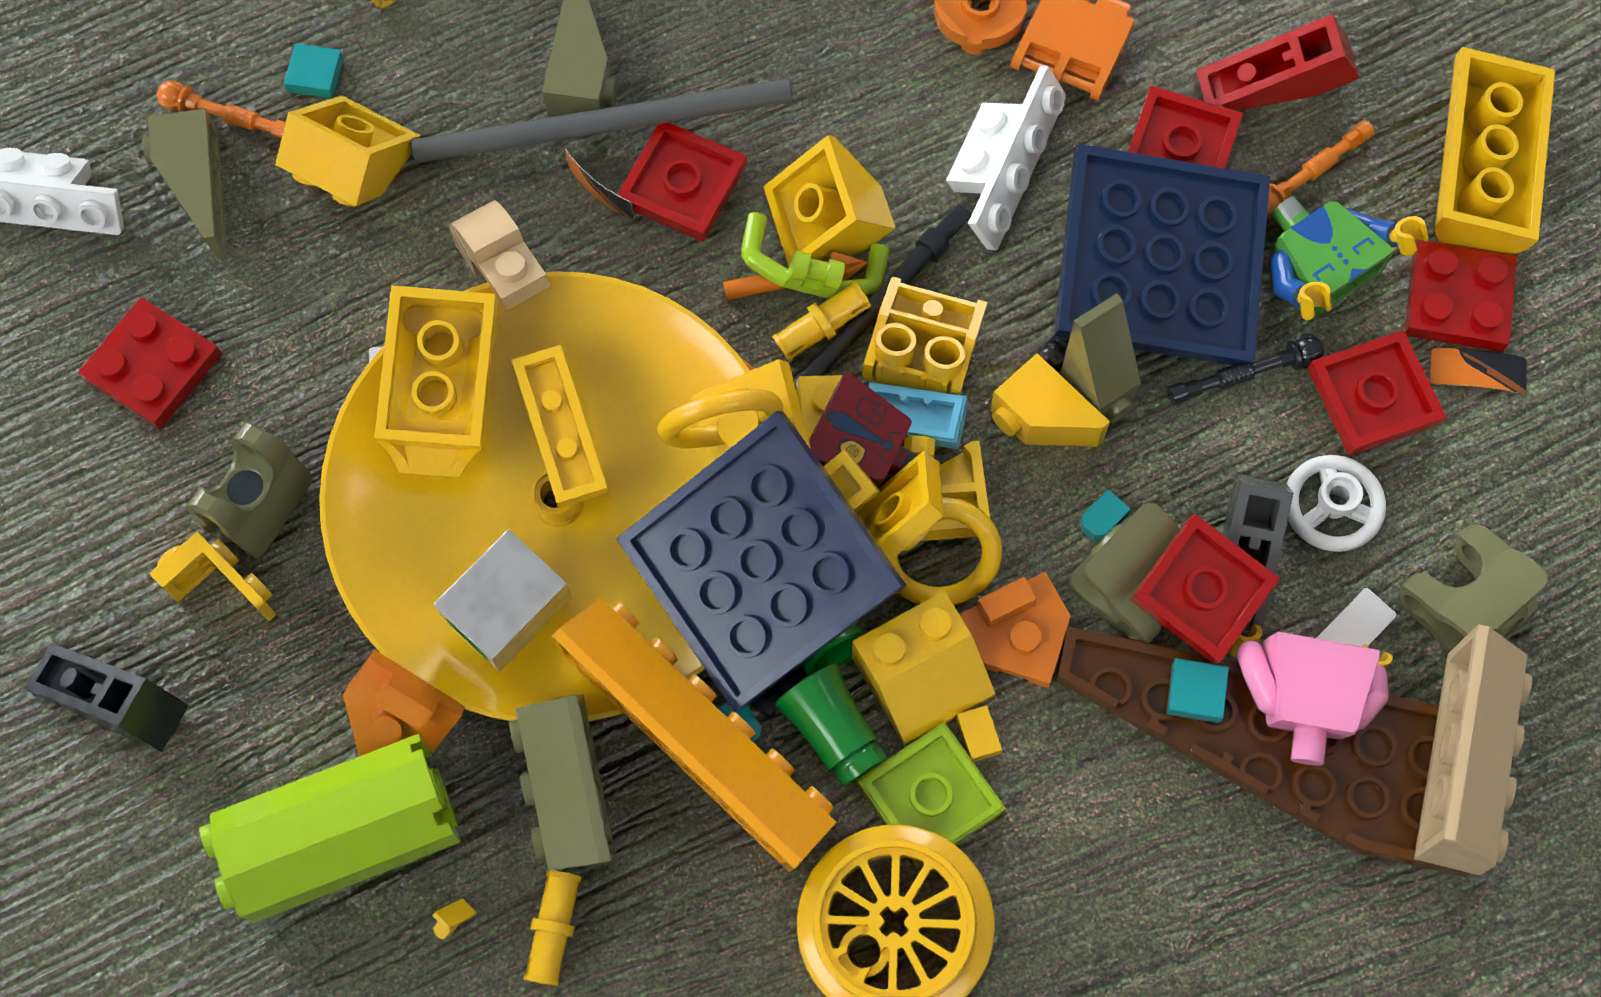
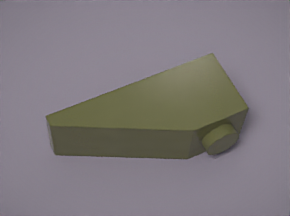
(578, 65)
(189, 161)
(1103, 360)

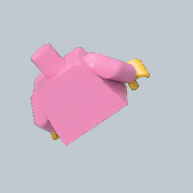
(1313, 687)

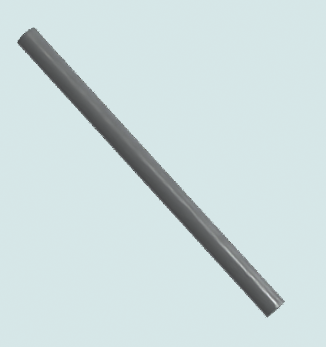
(603, 120)

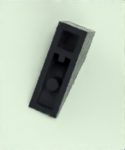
(107, 696)

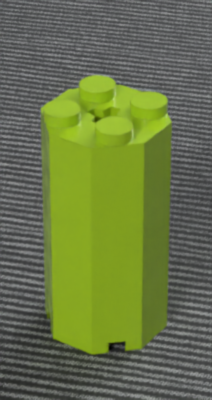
(330, 830)

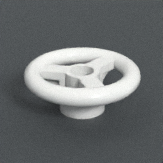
(1349, 489)

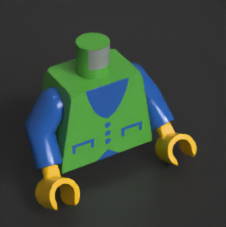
(1333, 252)

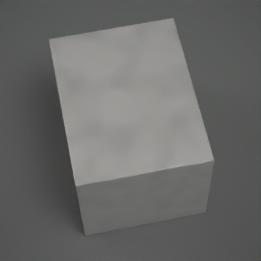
(503, 600)

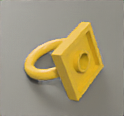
(733, 410)
(907, 510)

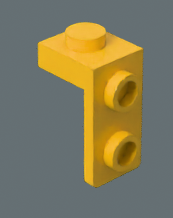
(189, 564)

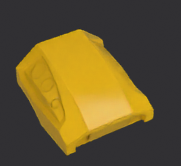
(923, 339)

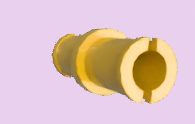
(822, 321)
(552, 928)

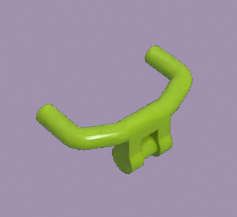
(805, 273)

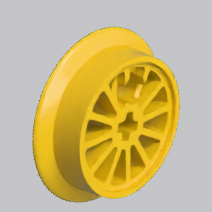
(833, 968)

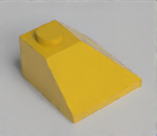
(827, 204)

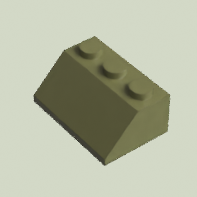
(563, 783)

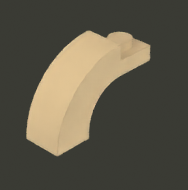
(497, 251)

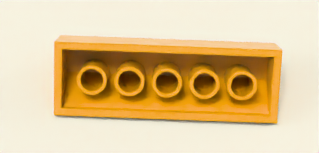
(694, 732)

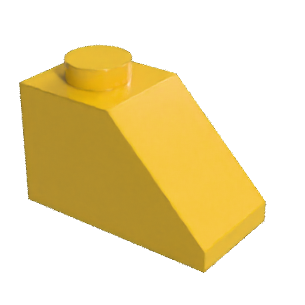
(1046, 409)

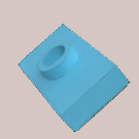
(931, 412)

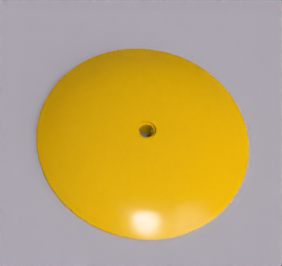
(410, 537)

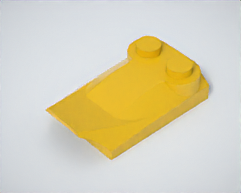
(435, 378)

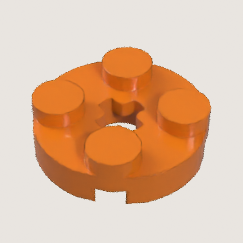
(980, 29)

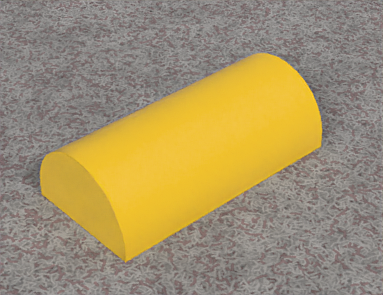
(1494, 153)

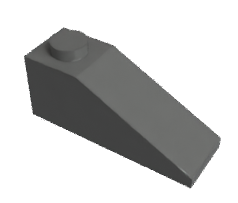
(1258, 525)

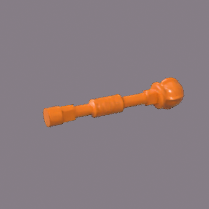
(181, 98)
(1319, 164)

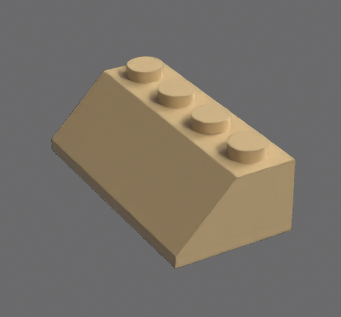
(1474, 754)

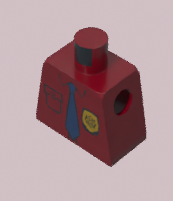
(865, 427)

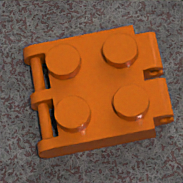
(1076, 41)

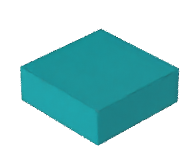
(313, 71)
(1197, 690)

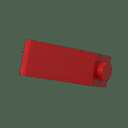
(1282, 68)

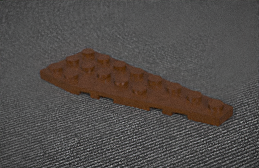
(1361, 796)

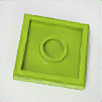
(932, 788)

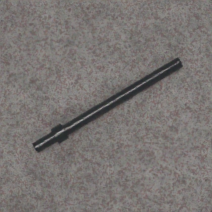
(930, 247)

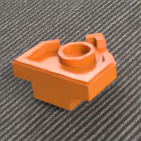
(1020, 628)
(394, 704)

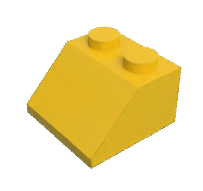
(344, 149)
(923, 668)

